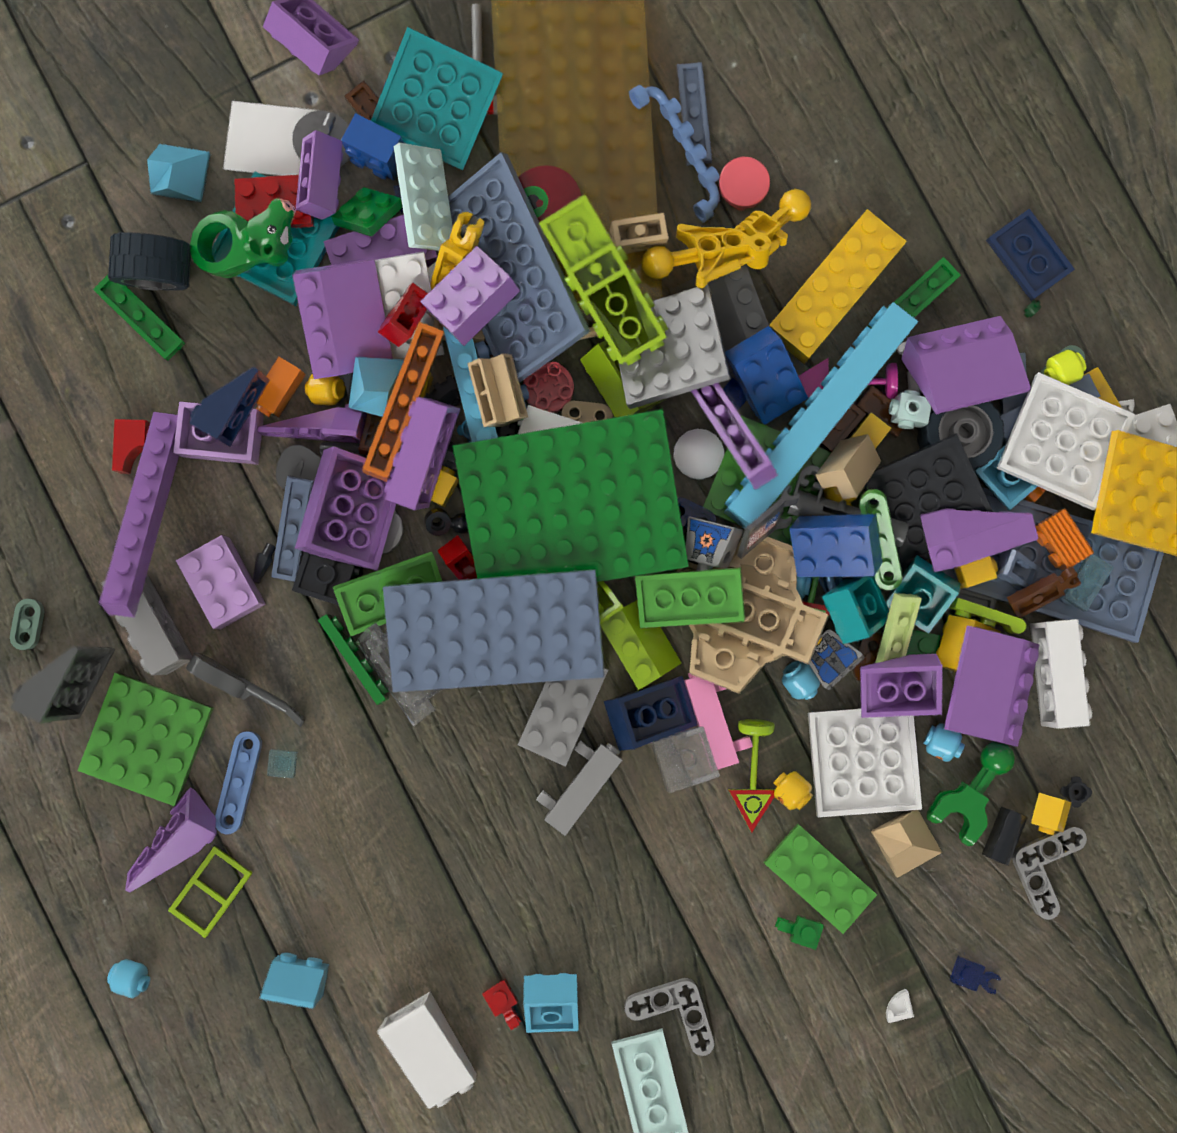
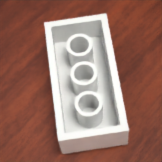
(1061, 674)

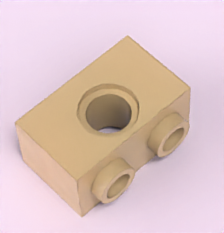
(639, 233)

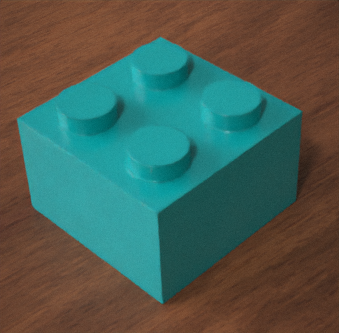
(933, 587)
(856, 608)

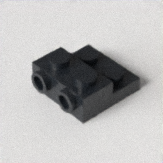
(319, 576)

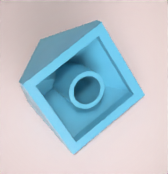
(178, 172)
(373, 383)
(1004, 486)

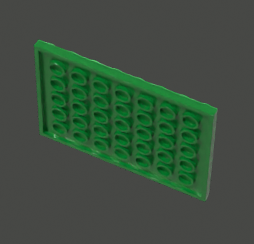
(574, 500)

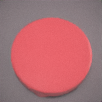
(744, 183)
(550, 387)

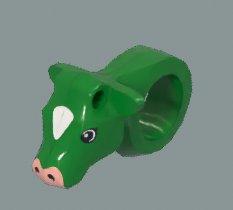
(254, 242)

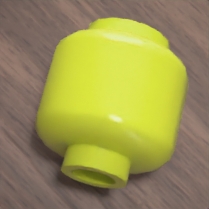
(1066, 367)

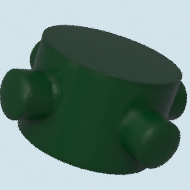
(1032, 308)

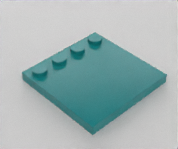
(436, 97)
(304, 253)

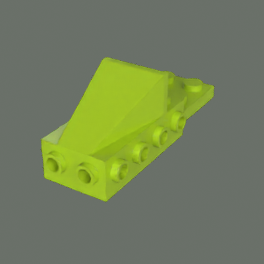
(604, 282)

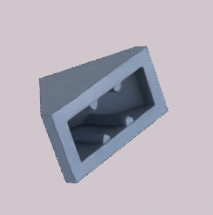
(1016, 569)

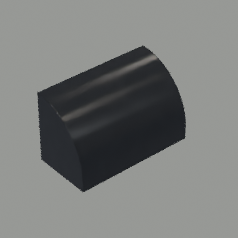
(1004, 835)

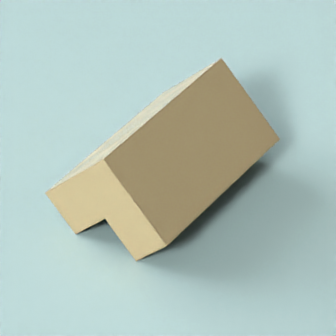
(497, 390)
(849, 466)

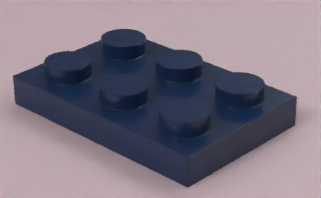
(1030, 254)

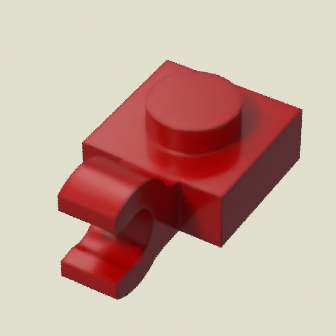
(501, 1000)

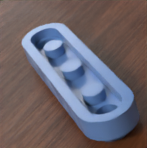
(238, 782)

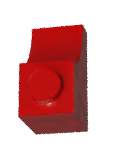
(405, 316)
(128, 443)
(458, 559)

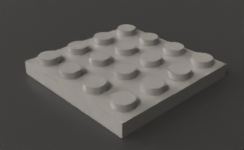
(687, 360)

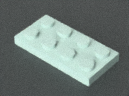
(423, 195)
(649, 1083)

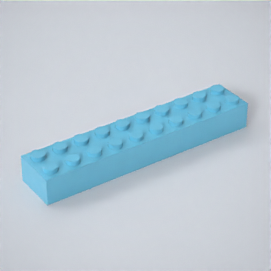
(823, 411)

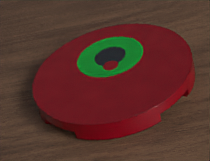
(549, 190)

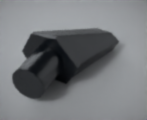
(262, 562)

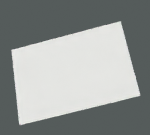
(262, 139)

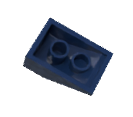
(228, 408)
(650, 713)

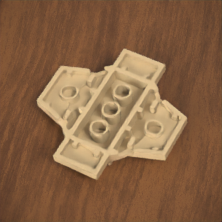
(774, 622)

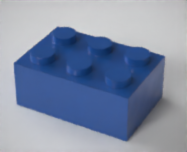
(766, 375)
(836, 545)

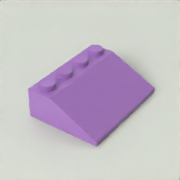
(341, 316)
(966, 364)
(346, 512)
(992, 686)

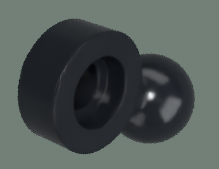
(458, 522)

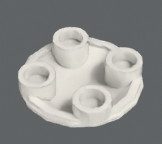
(698, 454)

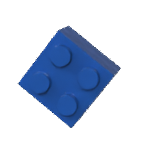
(371, 147)

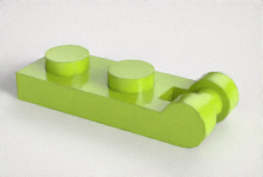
(988, 616)

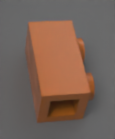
(282, 385)

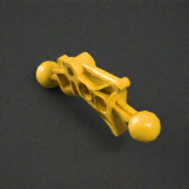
(725, 250)

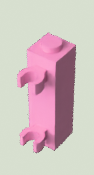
(711, 717)

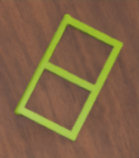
(225, 902)

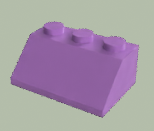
(309, 33)

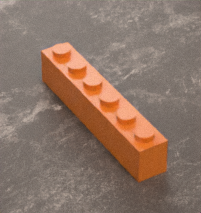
(406, 390)

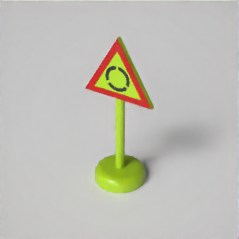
(753, 802)

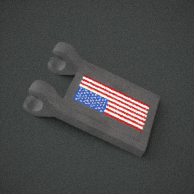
(767, 523)

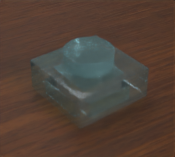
(282, 763)

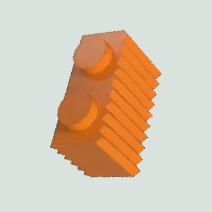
(1063, 540)

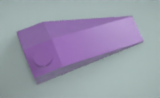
(327, 425)
(967, 536)
(182, 837)

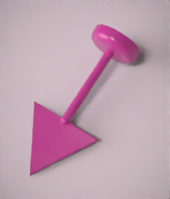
(813, 377)

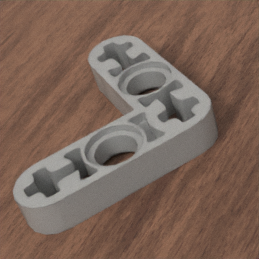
(1035, 867)
(675, 1001)

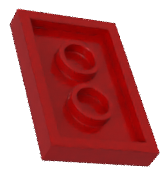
(256, 193)

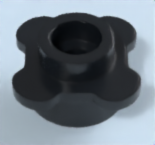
(1083, 792)

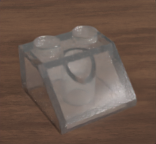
(685, 759)

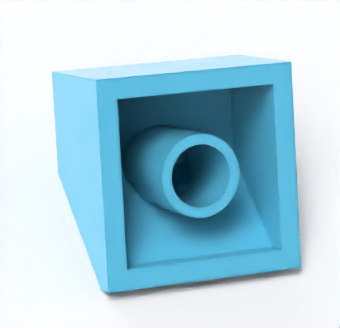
(295, 980)
(551, 1003)

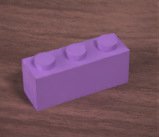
(319, 175)

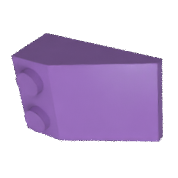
(902, 687)

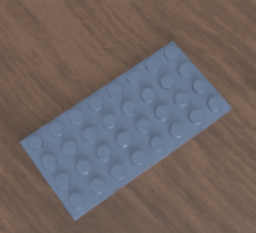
(544, 313)
(1122, 600)
(494, 631)

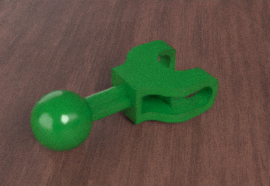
(968, 799)

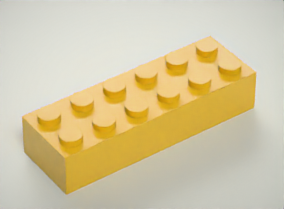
(836, 285)

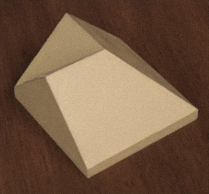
(906, 842)

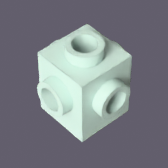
(910, 410)

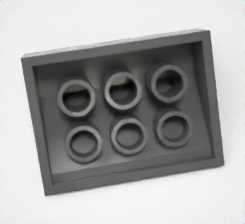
(735, 306)
(63, 686)

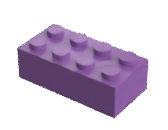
(385, 243)
(421, 453)

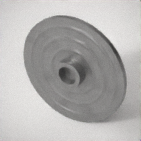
(321, 121)

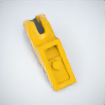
(462, 241)

